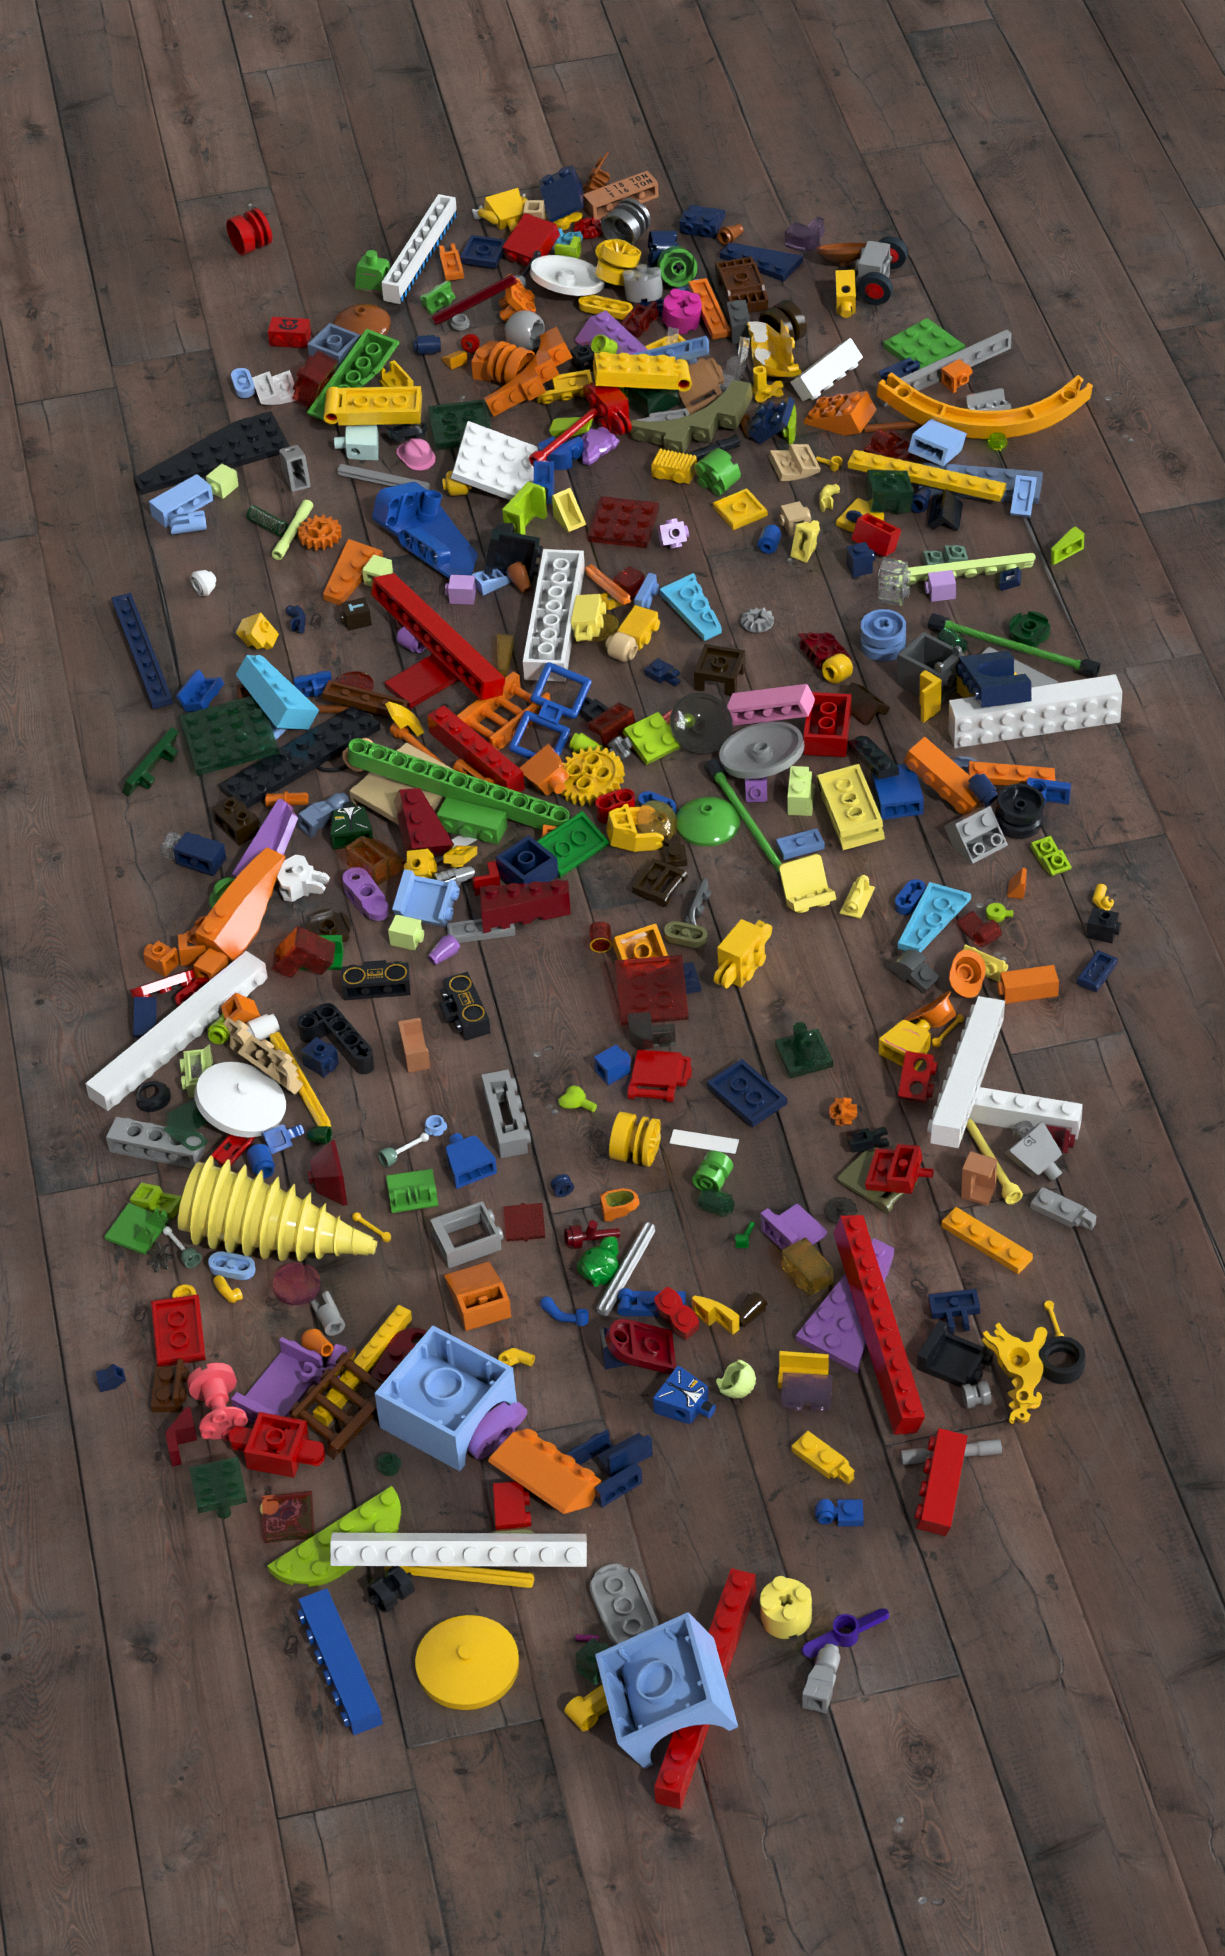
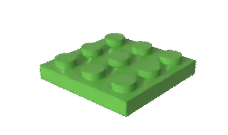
(923, 343)

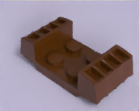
(743, 282)

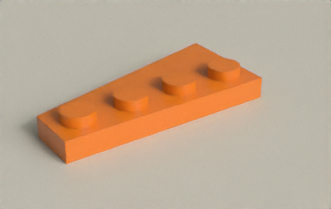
(348, 571)

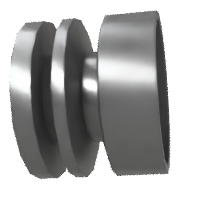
(626, 221)

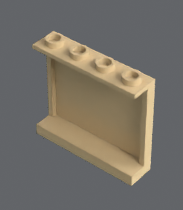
(379, 791)

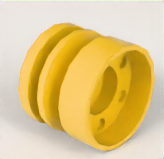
(640, 1139)

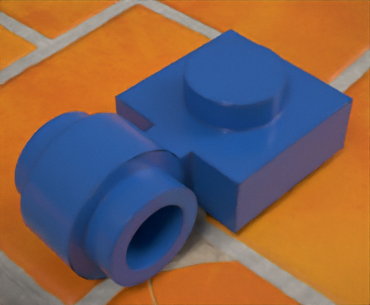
(847, 1512)

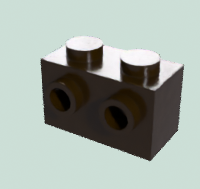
(236, 820)

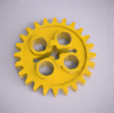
(592, 775)

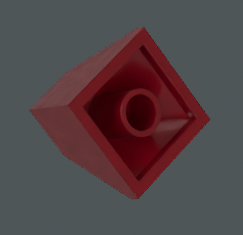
(328, 1174)

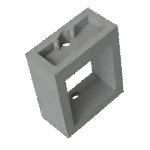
(458, 1220)

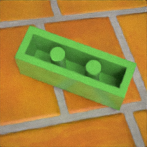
(472, 820)

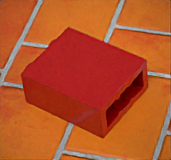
(528, 236)

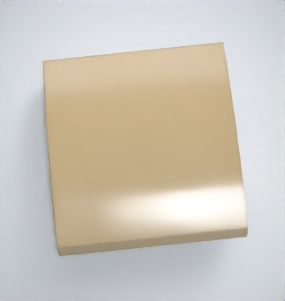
(794, 463)

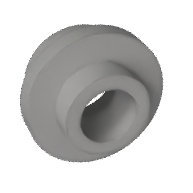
(460, 322)

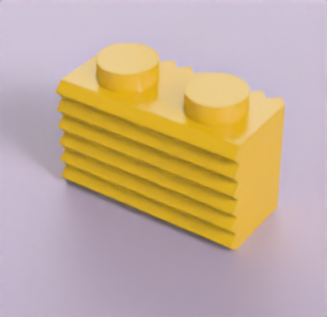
(674, 466)
(640, 625)

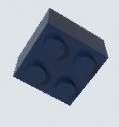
(527, 863)

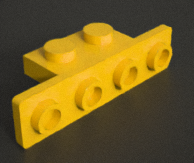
(566, 387)

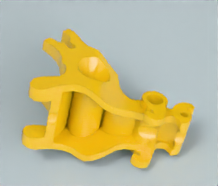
(1022, 1363)

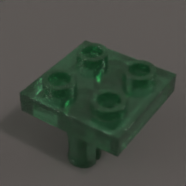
(803, 1051)
(218, 1486)

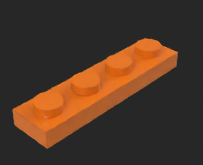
(710, 309)
(1009, 774)

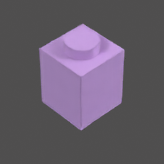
(941, 585)
(461, 589)

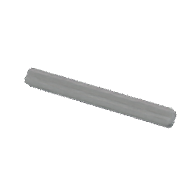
(376, 477)
(625, 1269)

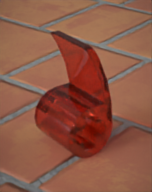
(977, 931)

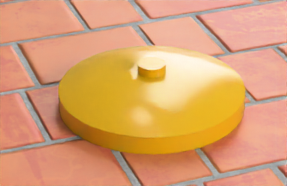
(467, 1662)

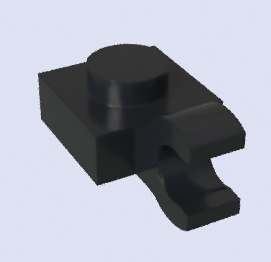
(864, 1139)

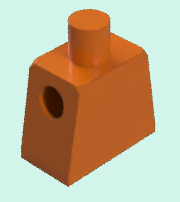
(546, 771)

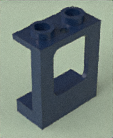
(615, 1485)

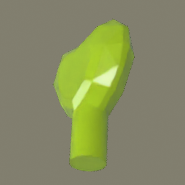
(576, 1098)

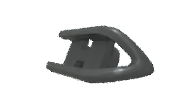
(695, 909)

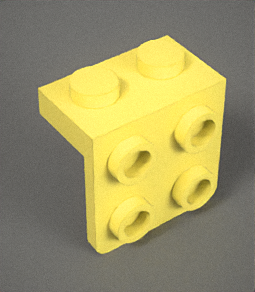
(805, 883)

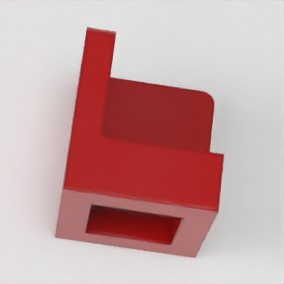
(491, 878)

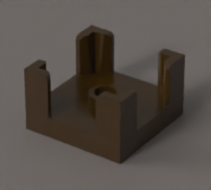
(719, 665)

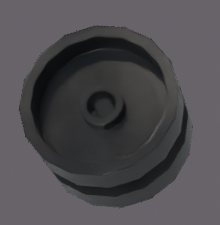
(1020, 810)

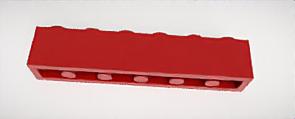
(474, 749)

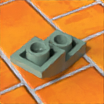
(948, 555)

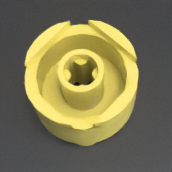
(785, 1607)

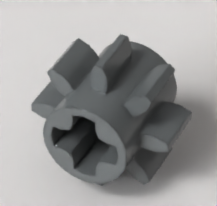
(620, 747)

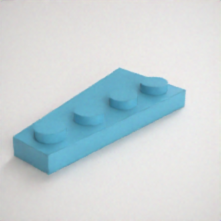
(690, 603)
(932, 914)

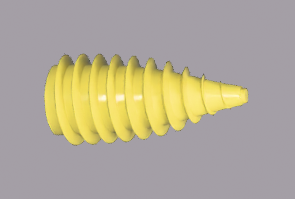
(261, 1216)

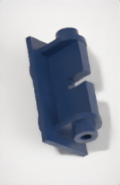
(900, 369)

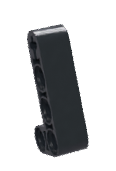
(330, 1022)

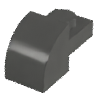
(911, 967)

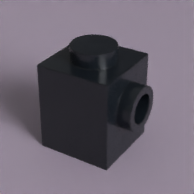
(1103, 925)

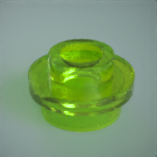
(997, 441)

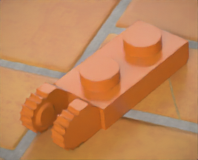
(451, 263)

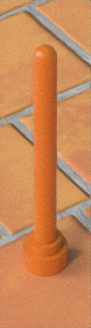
(404, 734)

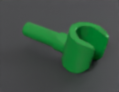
(742, 1240)

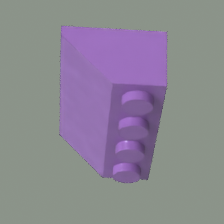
(608, 326)

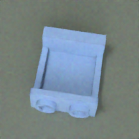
(426, 899)

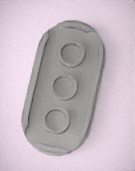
(621, 1603)

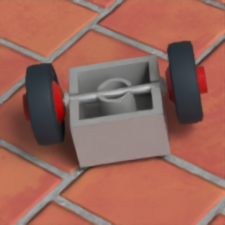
(875, 268)

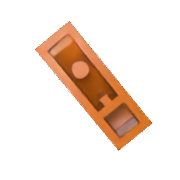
(480, 361)

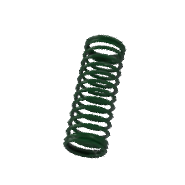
(264, 526)

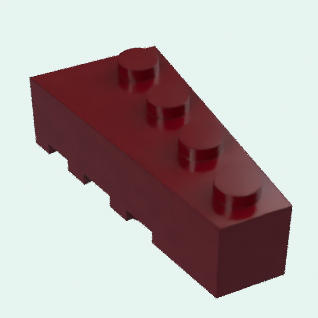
(523, 903)

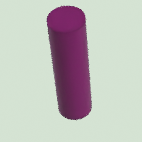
(579, 1637)

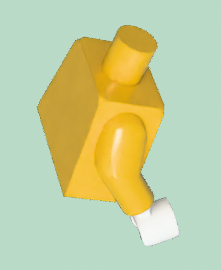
(502, 209)

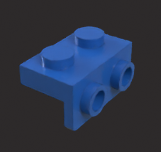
(199, 691)

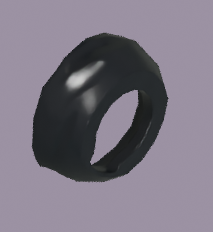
(155, 1103)

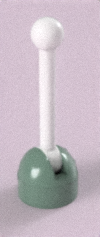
(388, 1155)
(190, 1253)

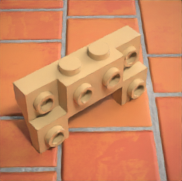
(263, 1056)

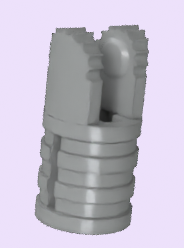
(459, 875)
(329, 1315)

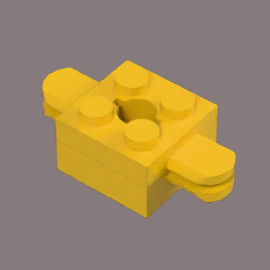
(741, 953)

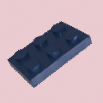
(747, 1093)

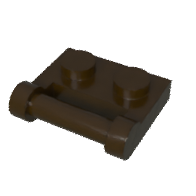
(653, 879)

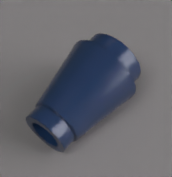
(921, 500)

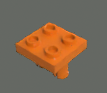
(516, 299)

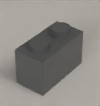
(737, 320)

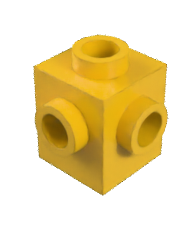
(421, 863)

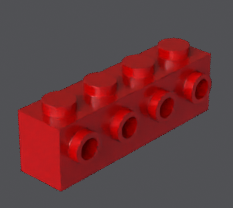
(941, 1481)

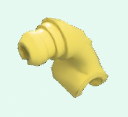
(825, 498)

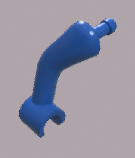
(580, 1318)

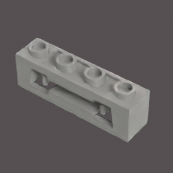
(515, 1138)

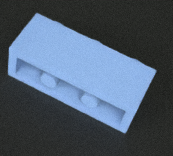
(181, 499)

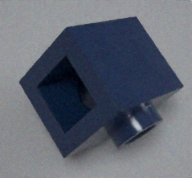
(860, 559)
(320, 1057)

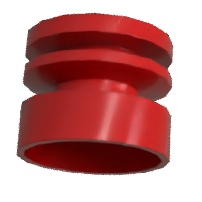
(249, 231)

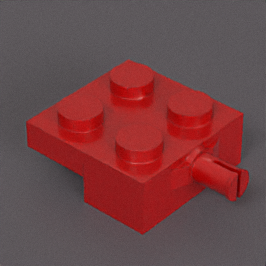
(896, 1169)

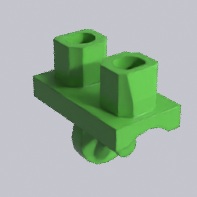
(438, 297)

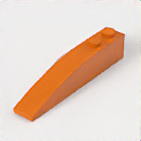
(240, 909)

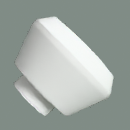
(203, 582)

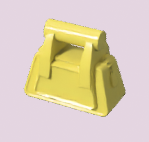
(805, 540)

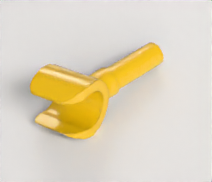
(834, 463)

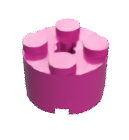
(682, 310)

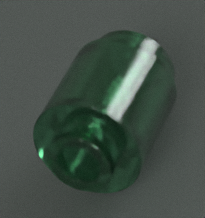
(952, 638)
(716, 1202)

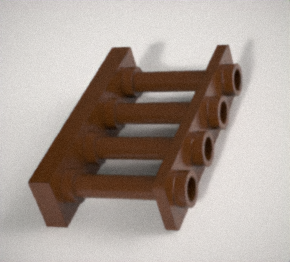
(351, 1424)

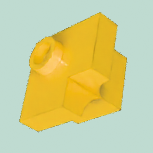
(257, 632)

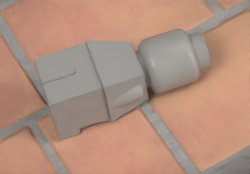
(821, 1680)

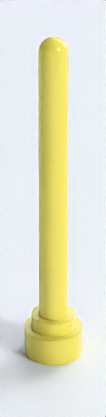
(1010, 1191)

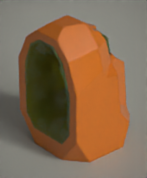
(618, 1203)

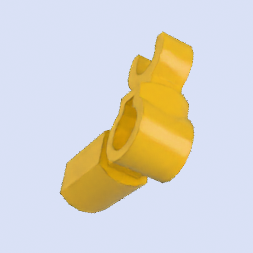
(762, 390)

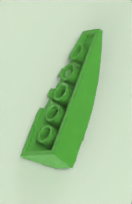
(358, 367)

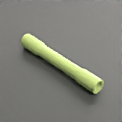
(283, 544)

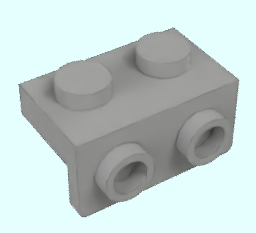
(988, 400)

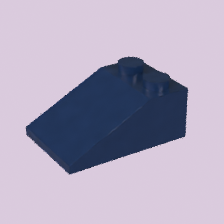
(562, 193)

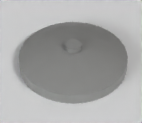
(761, 750)

